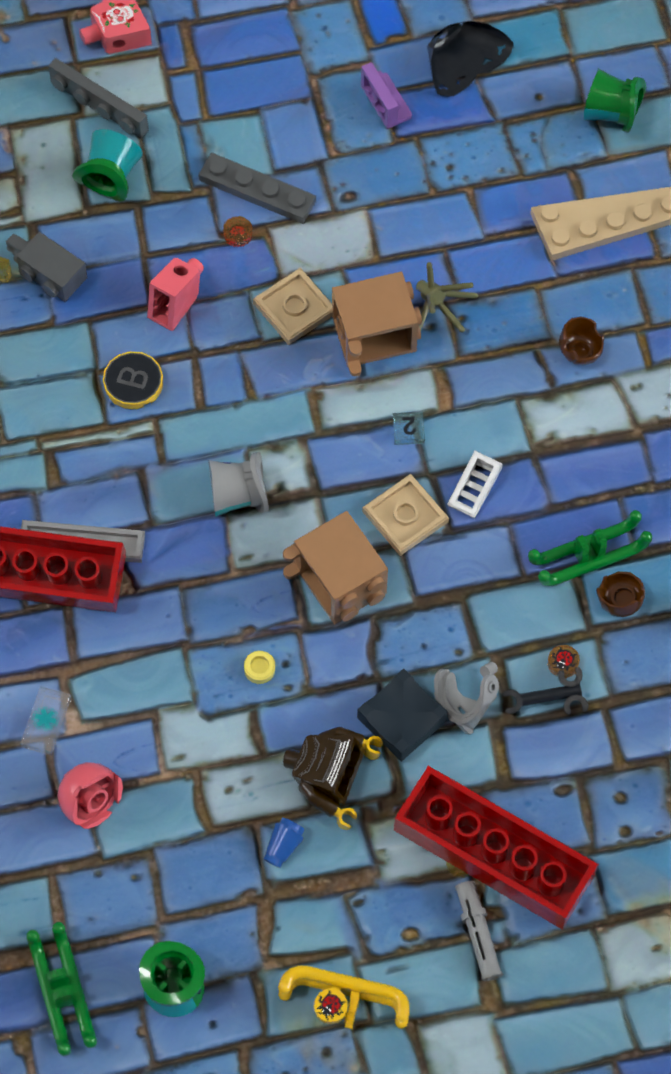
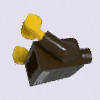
(328, 768)

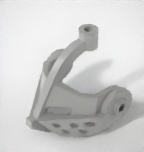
(451, 699)

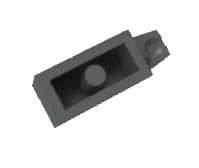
(48, 265)

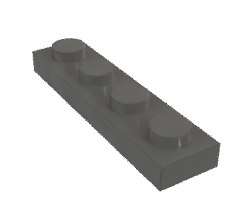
(103, 101)
(257, 188)

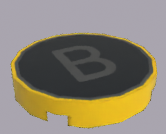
(133, 380)

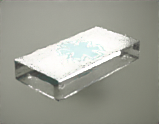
(45, 720)

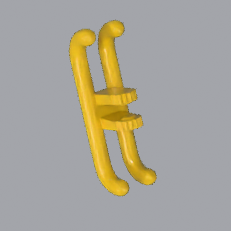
(350, 986)

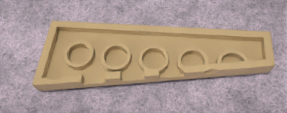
(597, 221)

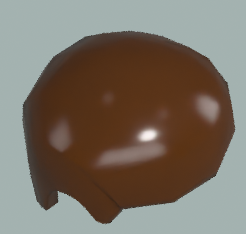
(581, 341)
(621, 594)

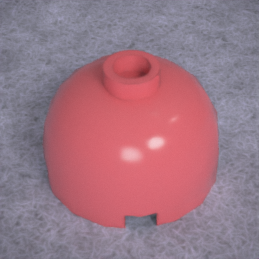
(88, 793)

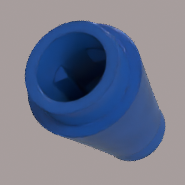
(283, 842)

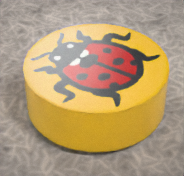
(330, 1006)

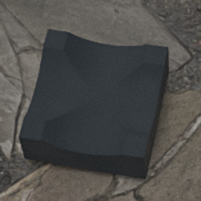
(402, 715)

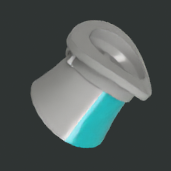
(238, 485)

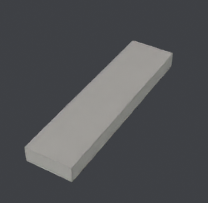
(132, 539)

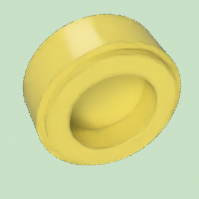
(259, 667)

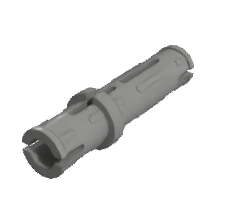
(474, 917)

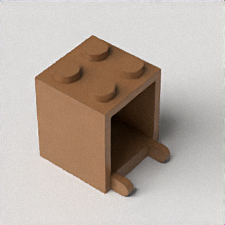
(375, 319)
(338, 567)

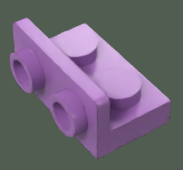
(384, 96)

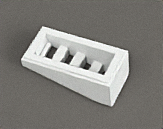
(486, 463)

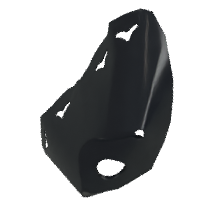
(464, 52)

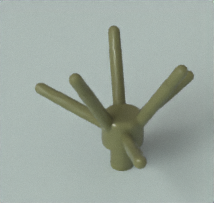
(435, 295)

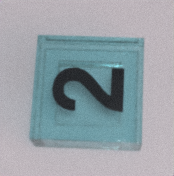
(408, 428)

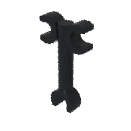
(570, 691)

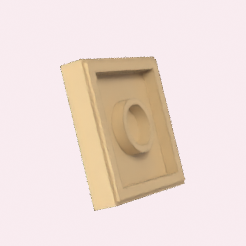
(294, 306)
(405, 514)

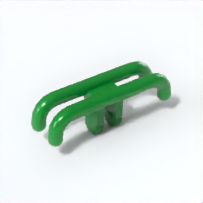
(590, 551)
(61, 989)

